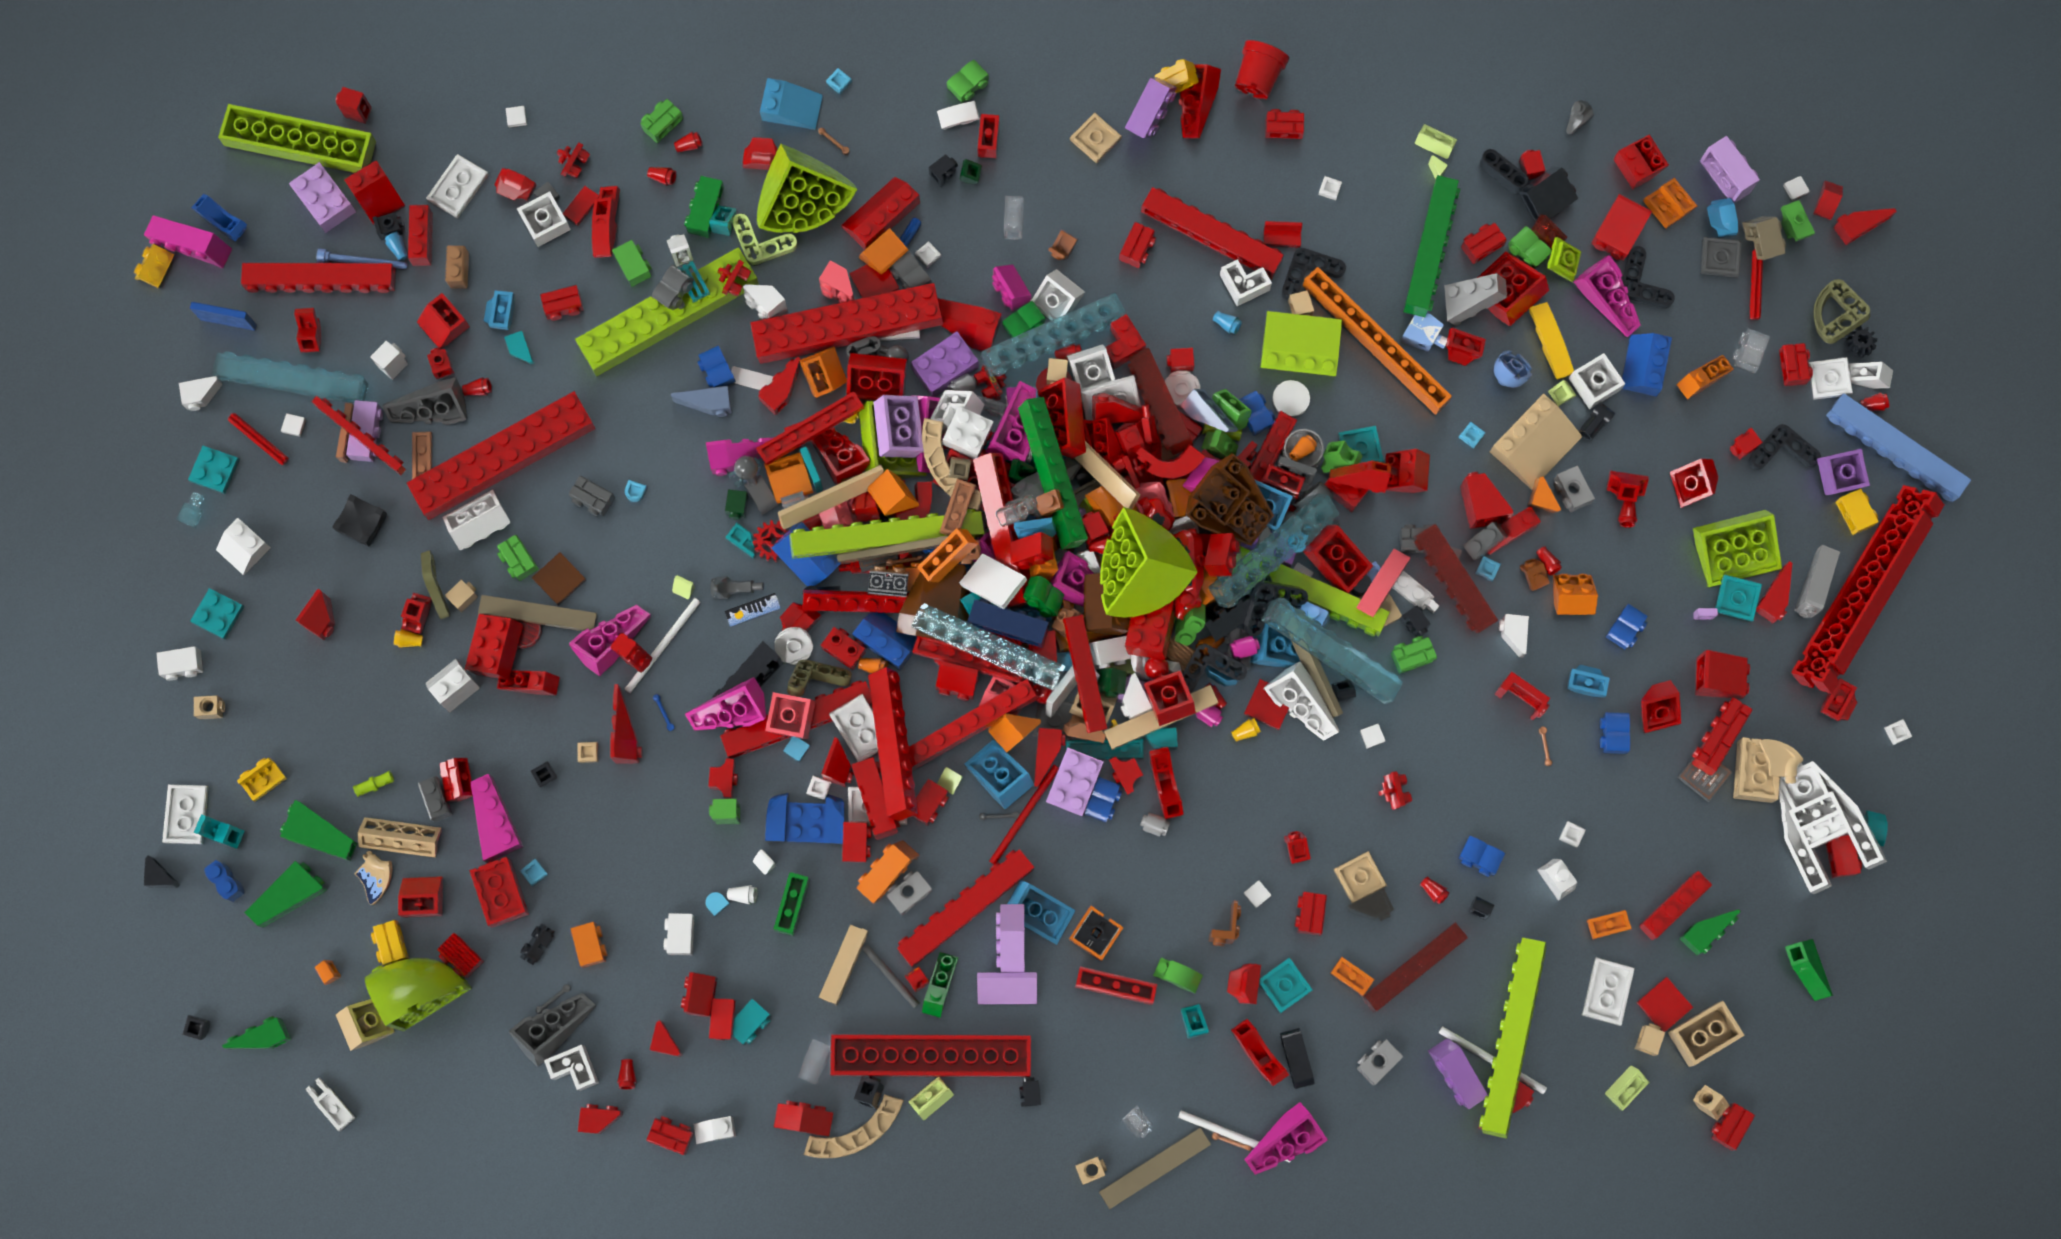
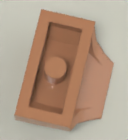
(1077, 728)

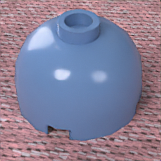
(1511, 369)

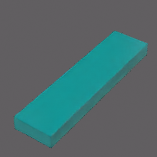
(1103, 751)

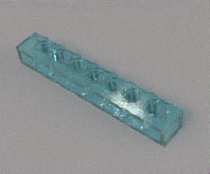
(991, 357)
(1222, 588)
(988, 646)

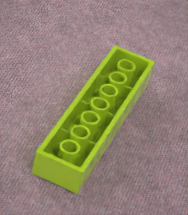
(296, 139)

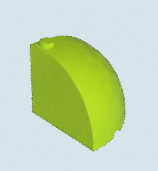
(801, 193)
(1142, 566)
(413, 990)

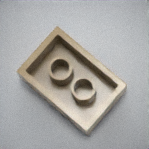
(1706, 1033)

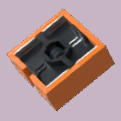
(1096, 933)

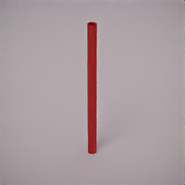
(1024, 814)

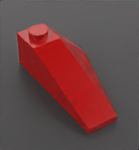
(1198, 100)
(973, 323)
(1129, 440)
(840, 455)
(624, 741)

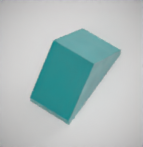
(722, 220)
(1194, 1021)

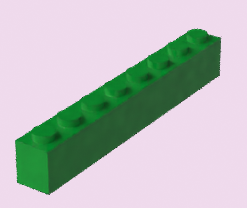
(1431, 246)
(1052, 471)

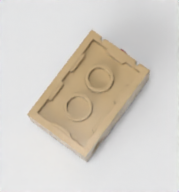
(1752, 773)

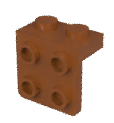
(1222, 937)

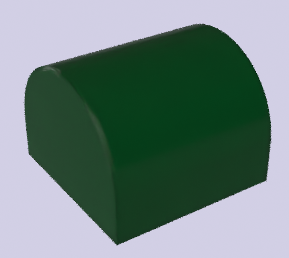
(970, 172)

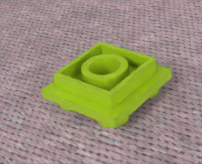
(1560, 253)

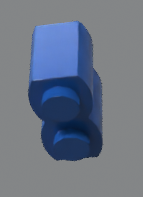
(716, 368)
(1260, 417)
(1627, 626)
(1615, 733)
(1102, 800)
(1481, 856)
(223, 879)

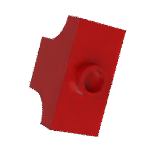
(1627, 485)
(415, 613)
(1125, 772)
(724, 778)

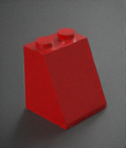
(374, 191)
(1621, 227)
(1483, 501)
(1721, 675)

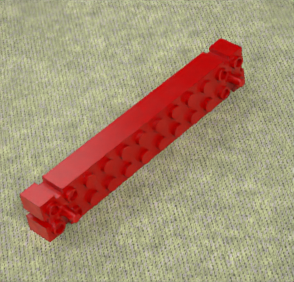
(1867, 589)

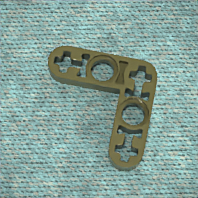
(430, 579)
(816, 671)

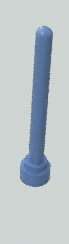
(325, 256)

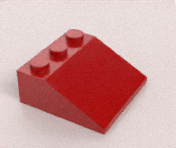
(1523, 287)

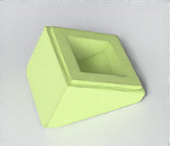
(1437, 166)
(1562, 393)
(683, 587)
(950, 780)

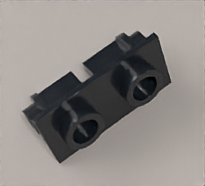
(532, 950)

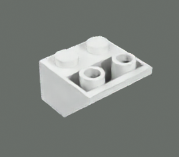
(765, 300)

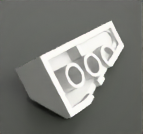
(1298, 692)

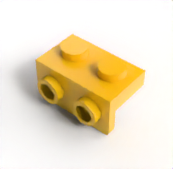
(154, 265)
(261, 778)

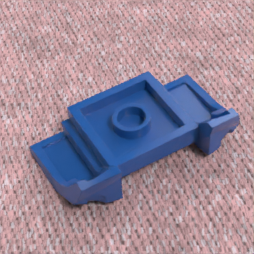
(805, 820)

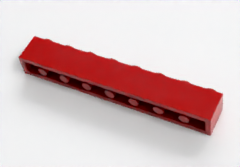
(1211, 232)
(318, 277)
(995, 494)
(972, 723)
(754, 737)
(892, 744)
(965, 908)

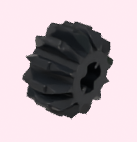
(1863, 348)

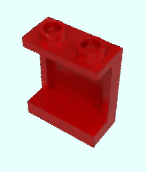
(1525, 692)

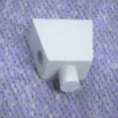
(1558, 878)

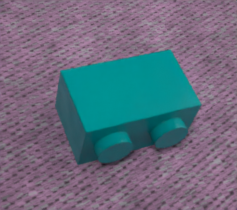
(749, 1021)

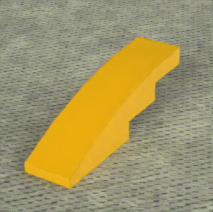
(1552, 340)

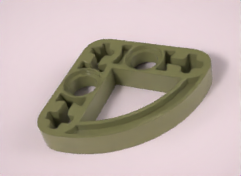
(1851, 311)

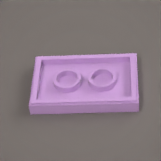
(1007, 988)

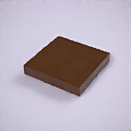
(559, 578)

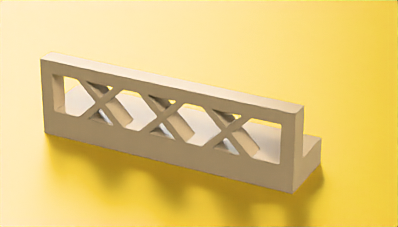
(398, 840)
(844, 964)

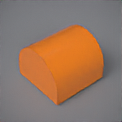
(327, 971)

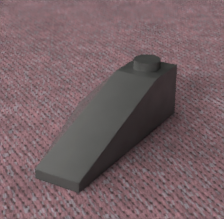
(434, 403)
(1033, 486)
(546, 1032)

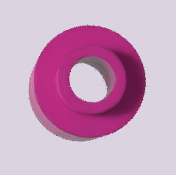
(1244, 647)
(1210, 716)

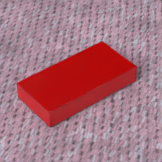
(580, 206)

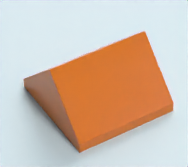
(884, 252)
(891, 493)
(1542, 496)
(1012, 729)

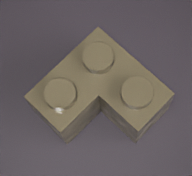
(1766, 236)

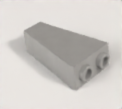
(1817, 582)

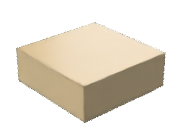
(587, 752)

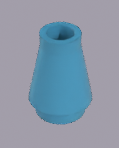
(396, 245)
(1227, 322)

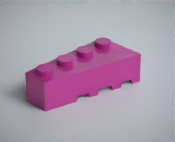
(188, 241)
(494, 823)

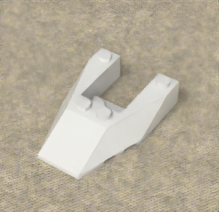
(1819, 812)

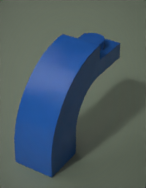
(219, 218)

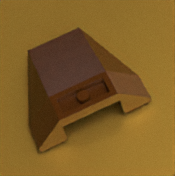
(1229, 501)
(942, 596)

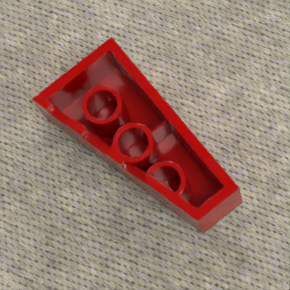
(1066, 415)
(873, 797)

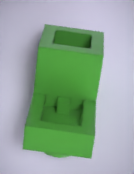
(1178, 975)

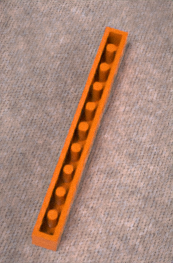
(1377, 341)

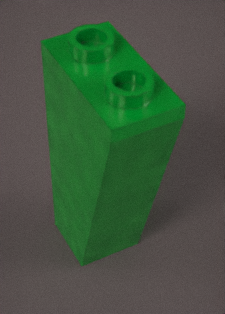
(313, 831)
(286, 894)

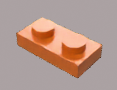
(1609, 924)
(1352, 976)

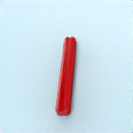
(1756, 287)
(258, 439)

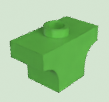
(1796, 221)
(1219, 444)
(1339, 455)

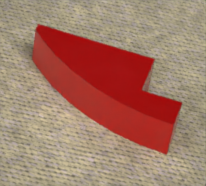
(923, 495)

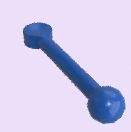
(670, 726)

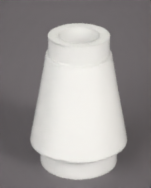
(743, 894)

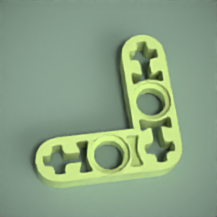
(760, 249)

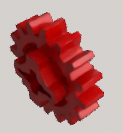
(766, 540)

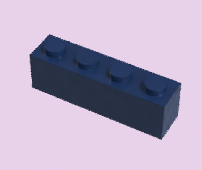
(1009, 623)

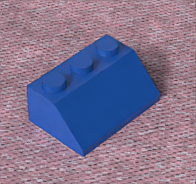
(1646, 363)
(809, 569)
(879, 635)

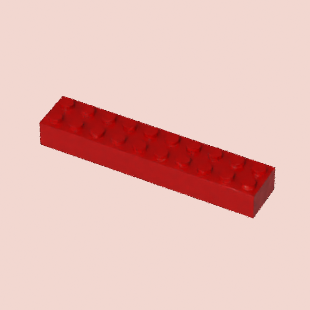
(846, 323)
(500, 455)
(931, 1055)

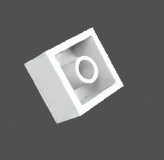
(543, 219)
(1091, 367)
(1596, 381)
(967, 432)

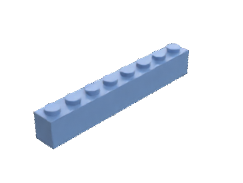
(1898, 448)

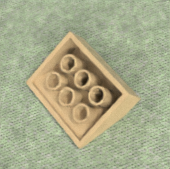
(1536, 441)

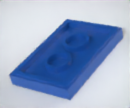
(223, 316)

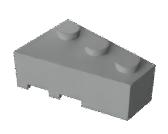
(1473, 295)

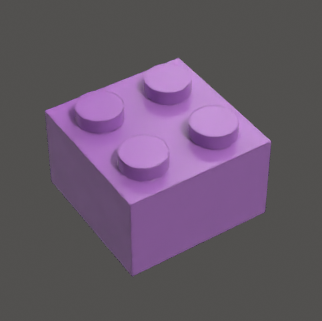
(1843, 472)

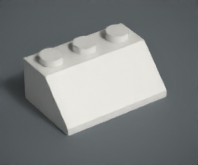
(476, 520)

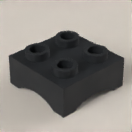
(359, 520)

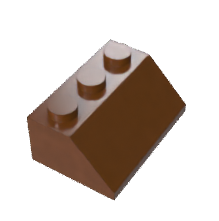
(1094, 613)

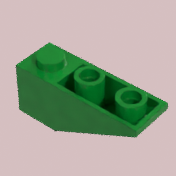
(1702, 933)
(1808, 966)
(939, 985)
(266, 1036)

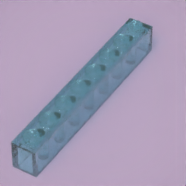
(290, 378)
(1332, 650)

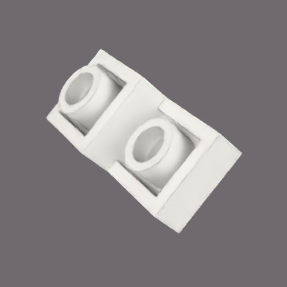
(958, 114)

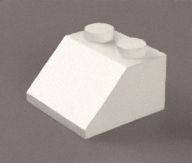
(1057, 295)
(241, 546)

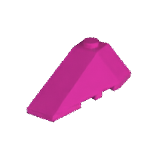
(1010, 434)
(724, 453)

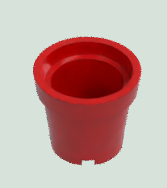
(1260, 68)

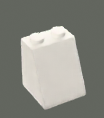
(452, 685)

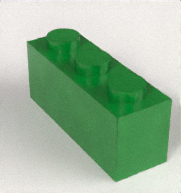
(703, 206)
(791, 904)

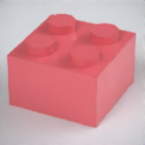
(790, 715)

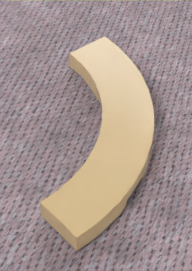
(937, 462)
(860, 1138)

